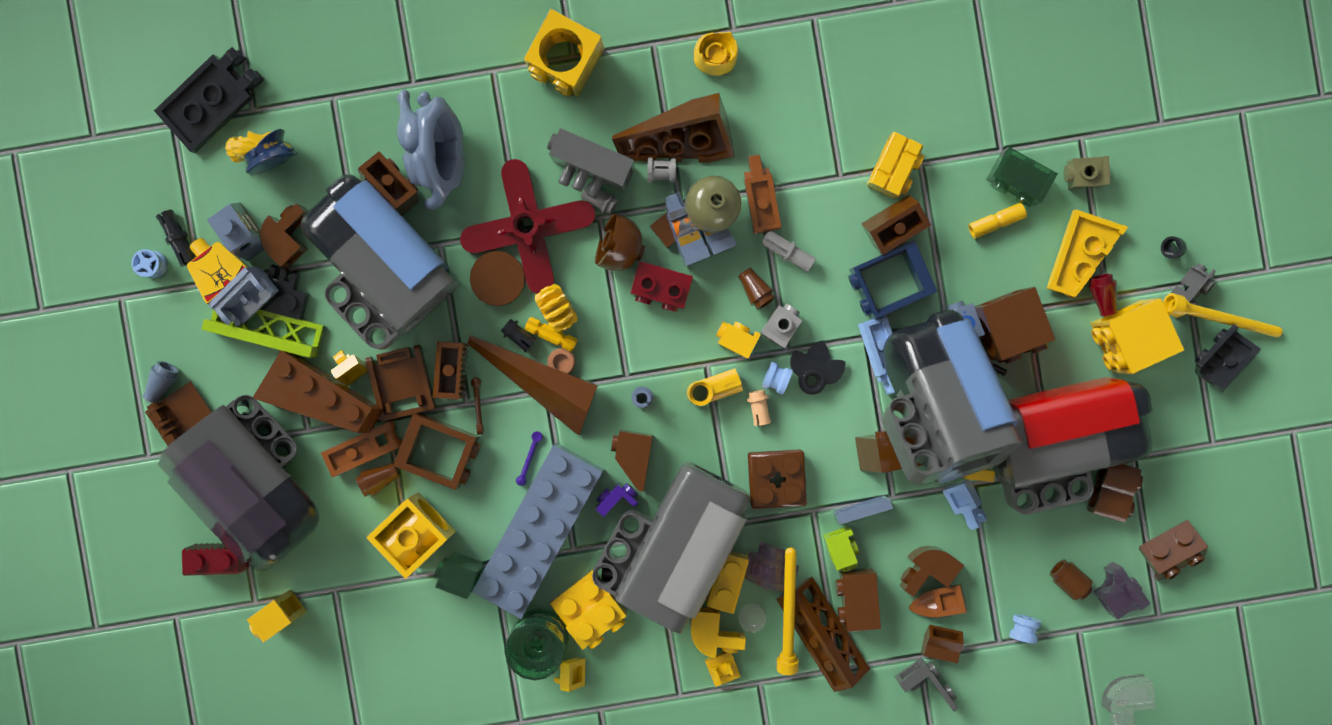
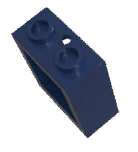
(917, 268)

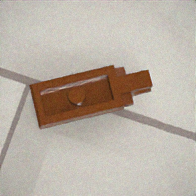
(761, 197)

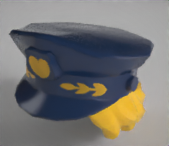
(260, 151)

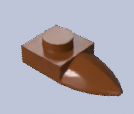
(940, 602)

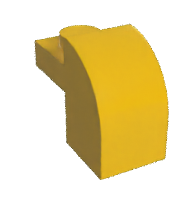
(708, 637)

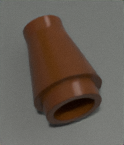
(756, 289)
(375, 479)

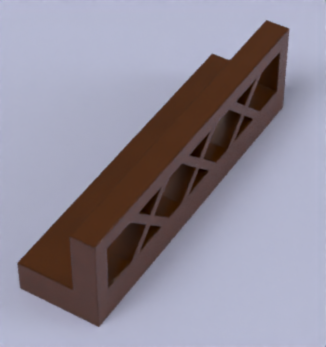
(821, 639)

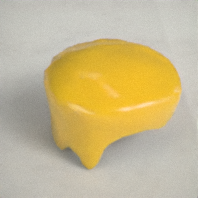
(716, 53)

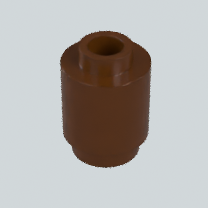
(1071, 580)

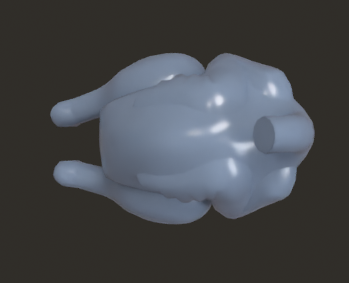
(431, 145)

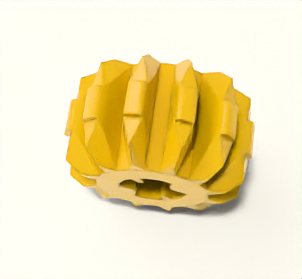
(556, 308)

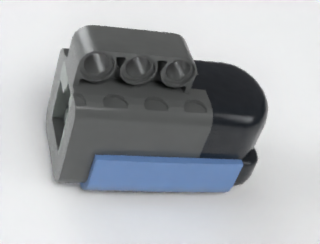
(379, 259)
(946, 400)

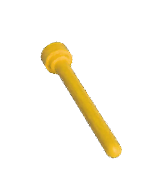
(1178, 306)
(787, 661)

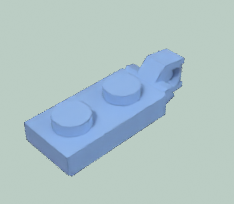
(874, 336)

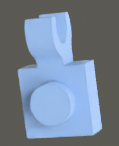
(965, 500)

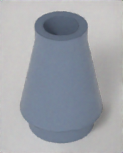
(160, 379)

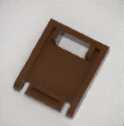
(400, 378)

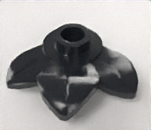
(816, 363)

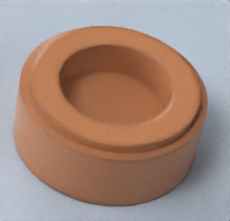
(562, 360)

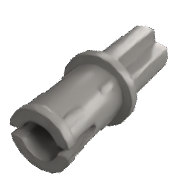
(788, 251)

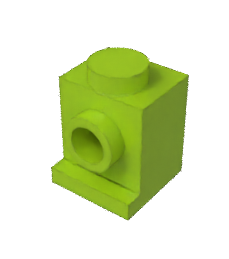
(842, 549)

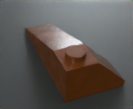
(688, 131)

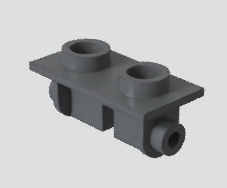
(1197, 282)

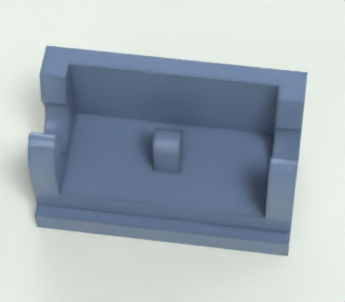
(243, 296)

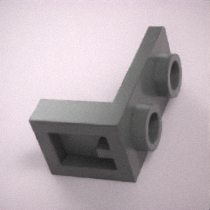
(914, 675)

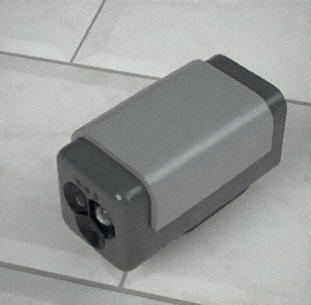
(679, 551)

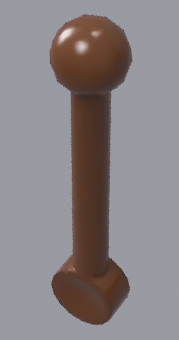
(476, 383)

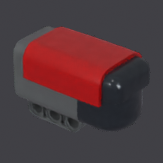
(1070, 434)

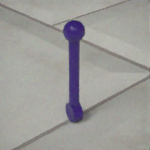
(536, 437)

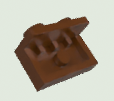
(1174, 551)

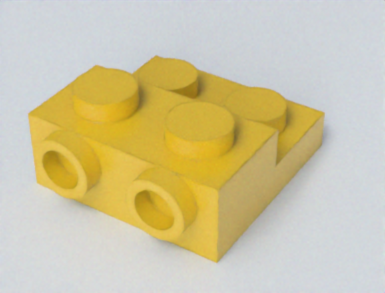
(588, 611)

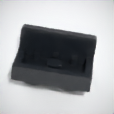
(1226, 358)

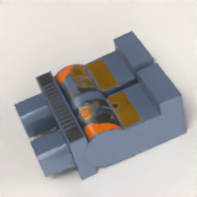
(688, 238)

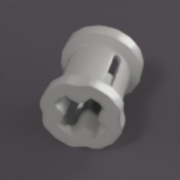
(661, 170)

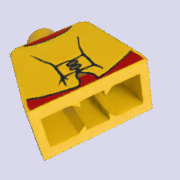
(212, 267)

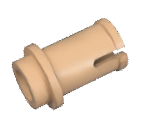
(759, 407)

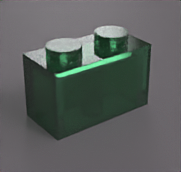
(1021, 177)
(458, 574)

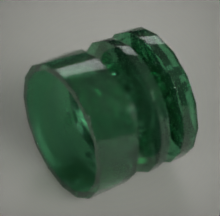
(530, 657)

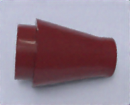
(1104, 292)

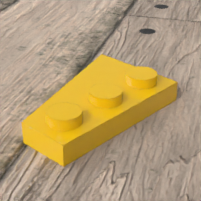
(1081, 251)

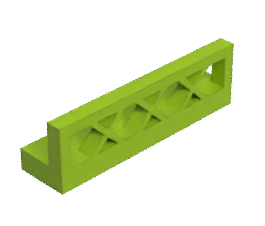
(270, 340)

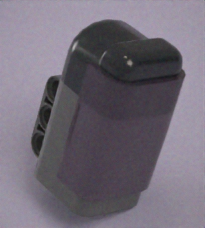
(240, 484)

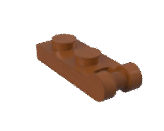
(360, 449)

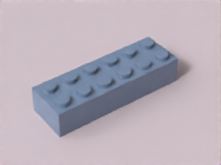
(538, 530)

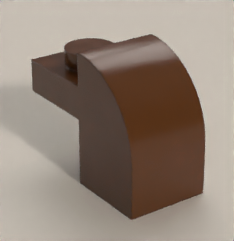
(278, 236)
(929, 561)

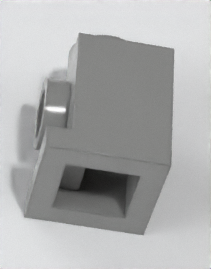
(774, 333)

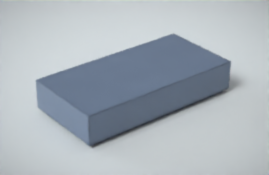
(862, 509)

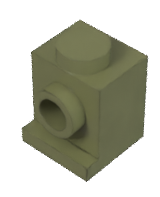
(1098, 172)

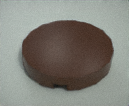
(497, 278)

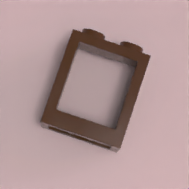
(411, 442)

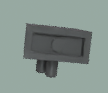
(589, 161)

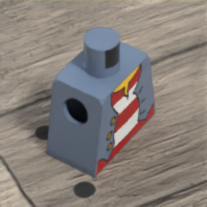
(236, 229)

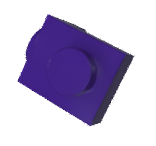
(609, 498)

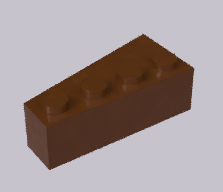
(309, 391)

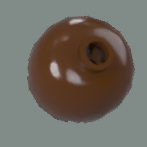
(620, 245)

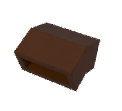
(942, 643)

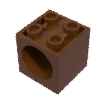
(1014, 325)

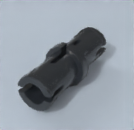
(176, 237)

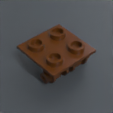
(178, 412)

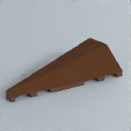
(555, 390)

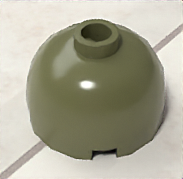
(704, 213)

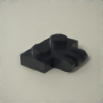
(287, 300)

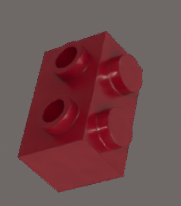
(661, 286)

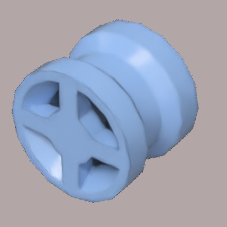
(143, 261)
(777, 378)
(1025, 628)

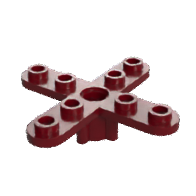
(546, 222)

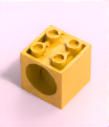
(559, 29)
(1136, 336)
(411, 534)

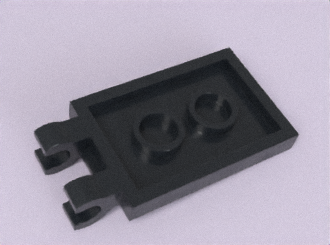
(208, 99)

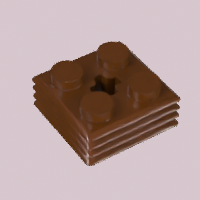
(790, 491)

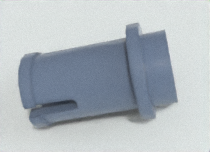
(645, 390)

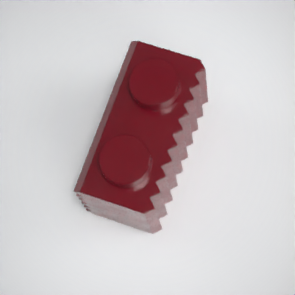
(210, 560)

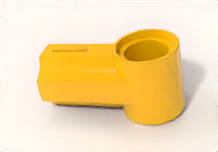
(717, 387)

